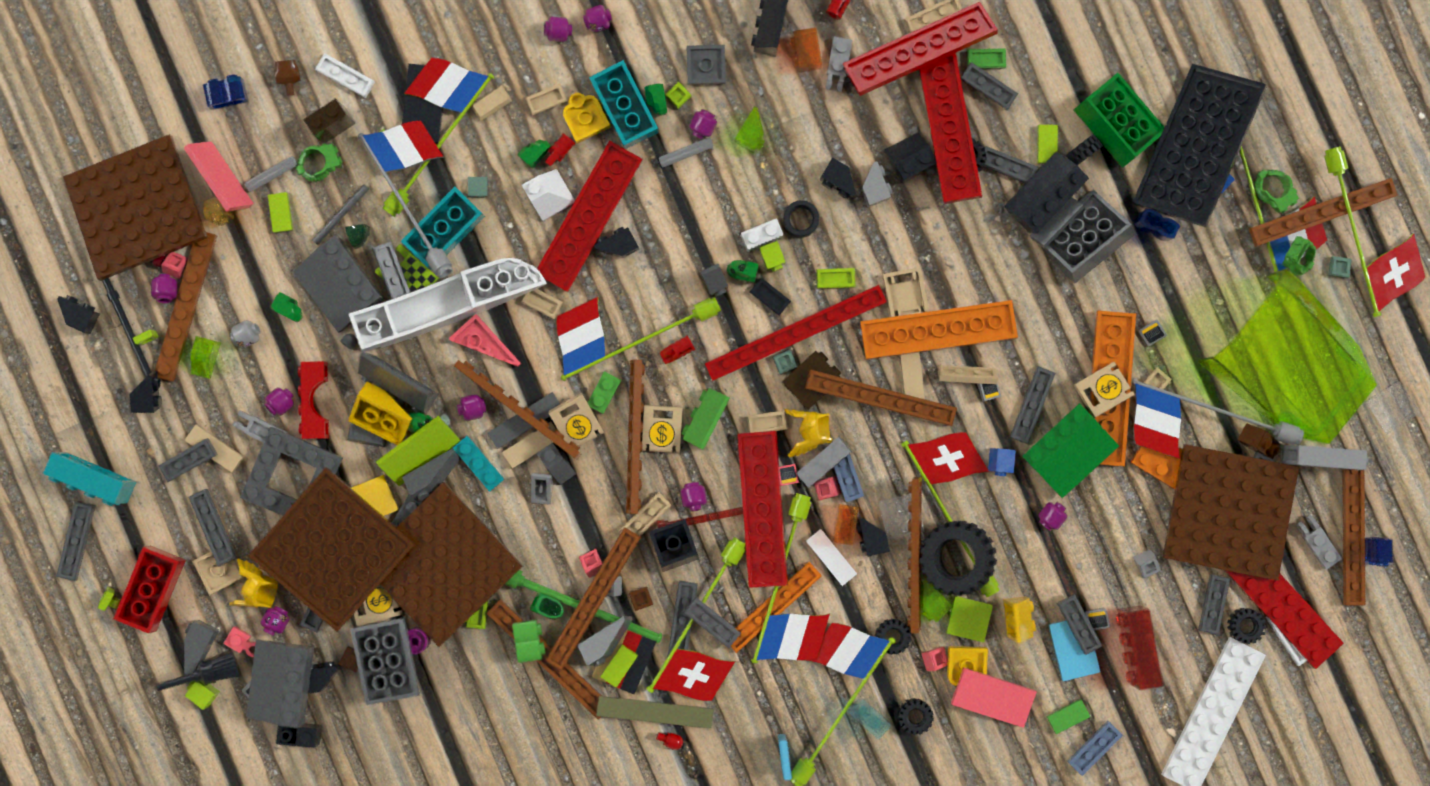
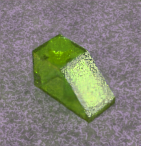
(751, 132)
(204, 356)
(933, 602)

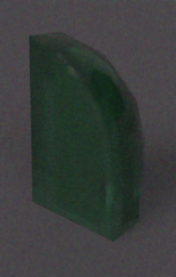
(358, 234)

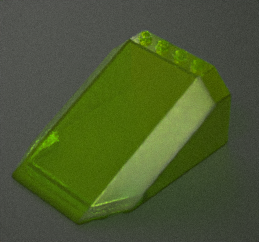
(1295, 362)

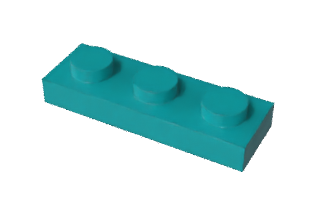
(478, 463)

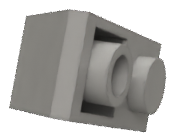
(875, 188)

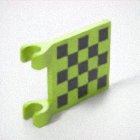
(414, 271)

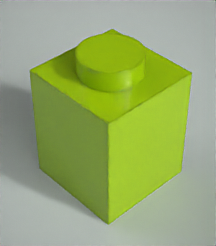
(772, 256)
(201, 694)

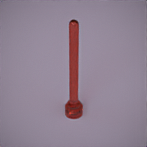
(705, 518)

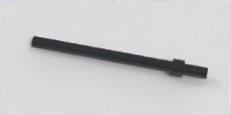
(114, 297)

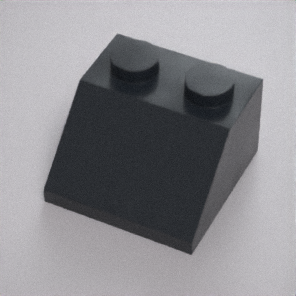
(910, 157)
(674, 545)

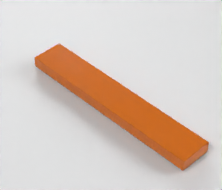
(784, 597)

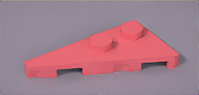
(480, 337)

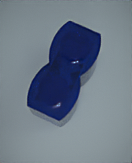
(225, 92)
(1153, 222)
(1379, 551)

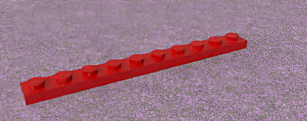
(795, 332)

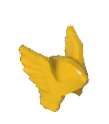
(813, 429)
(258, 588)

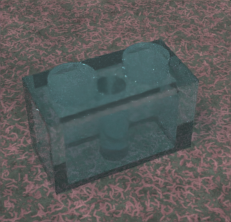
(869, 717)

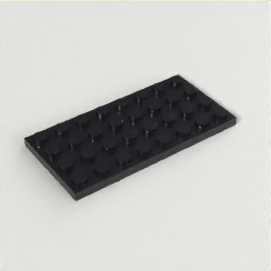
(1199, 144)

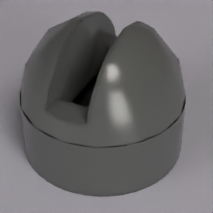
(349, 341)

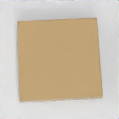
(216, 577)

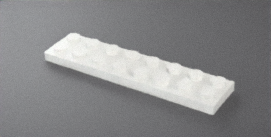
(1213, 714)

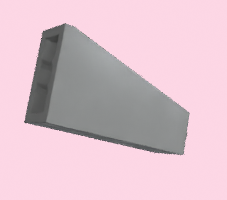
(1325, 457)

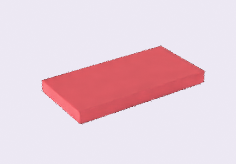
(218, 176)
(993, 697)

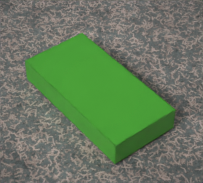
(987, 58)
(1068, 716)

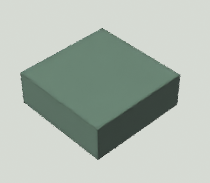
(478, 186)
(1339, 267)
(784, 362)

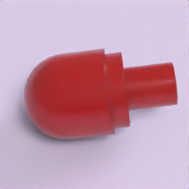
(670, 740)

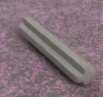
(686, 152)
(271, 173)

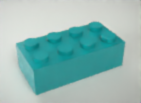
(624, 104)
(444, 226)
(89, 478)

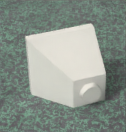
(548, 194)

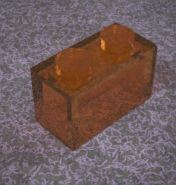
(806, 50)
(845, 524)

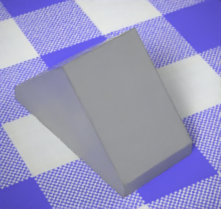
(541, 488)

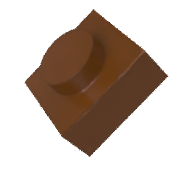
(641, 598)
(349, 659)

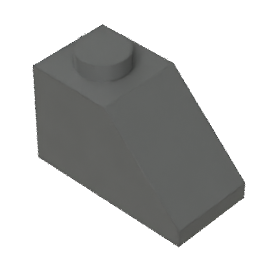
(714, 280)
(556, 463)

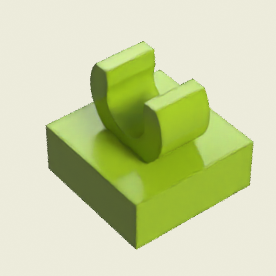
(108, 599)

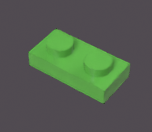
(604, 392)

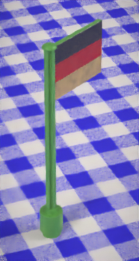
(635, 638)

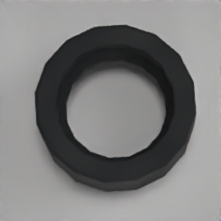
(815, 218)

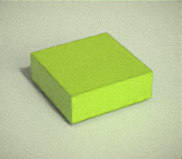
(678, 95)
(145, 337)

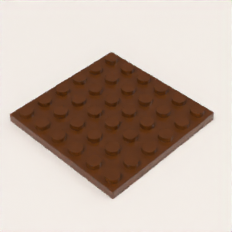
(134, 207)
(1230, 512)
(331, 549)
(450, 566)

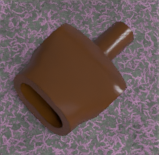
(287, 73)

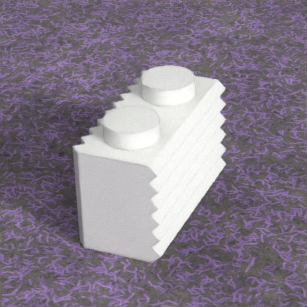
(762, 235)

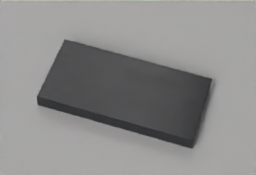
(421, 110)

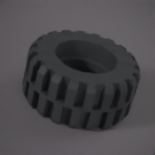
(934, 567)

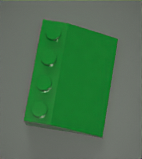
(1120, 120)
(1070, 450)

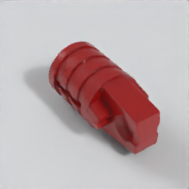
(837, 8)
(559, 149)
(677, 350)

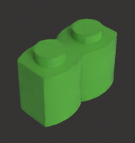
(528, 641)

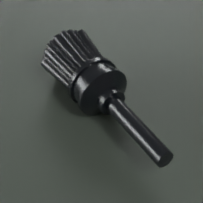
(207, 672)

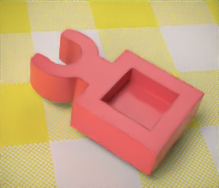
(239, 641)

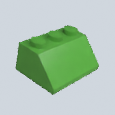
(705, 418)

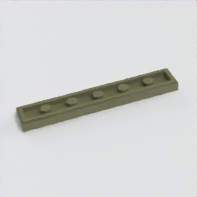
(654, 712)

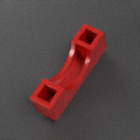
(312, 423)

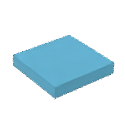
(784, 756)

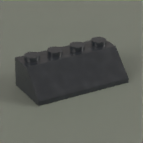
(769, 26)
(1046, 192)

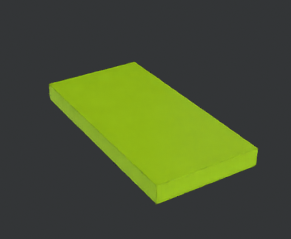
(418, 449)

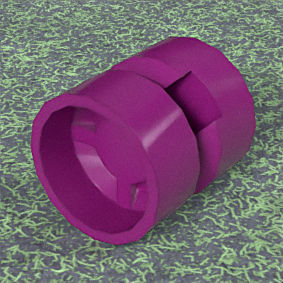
(418, 640)

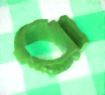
(331, 157)
(1286, 199)
(1295, 254)

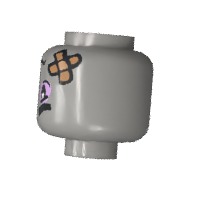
(245, 334)

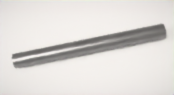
(340, 214)

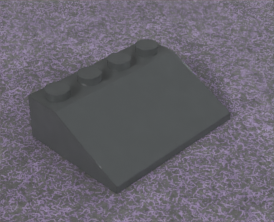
(1089, 237)
(337, 282)
(396, 382)
(385, 661)
(280, 683)

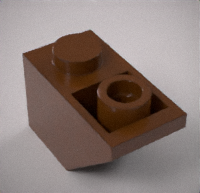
(1259, 441)

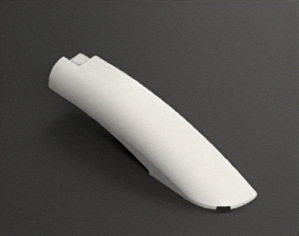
(444, 302)

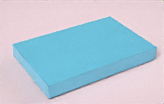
(1069, 656)

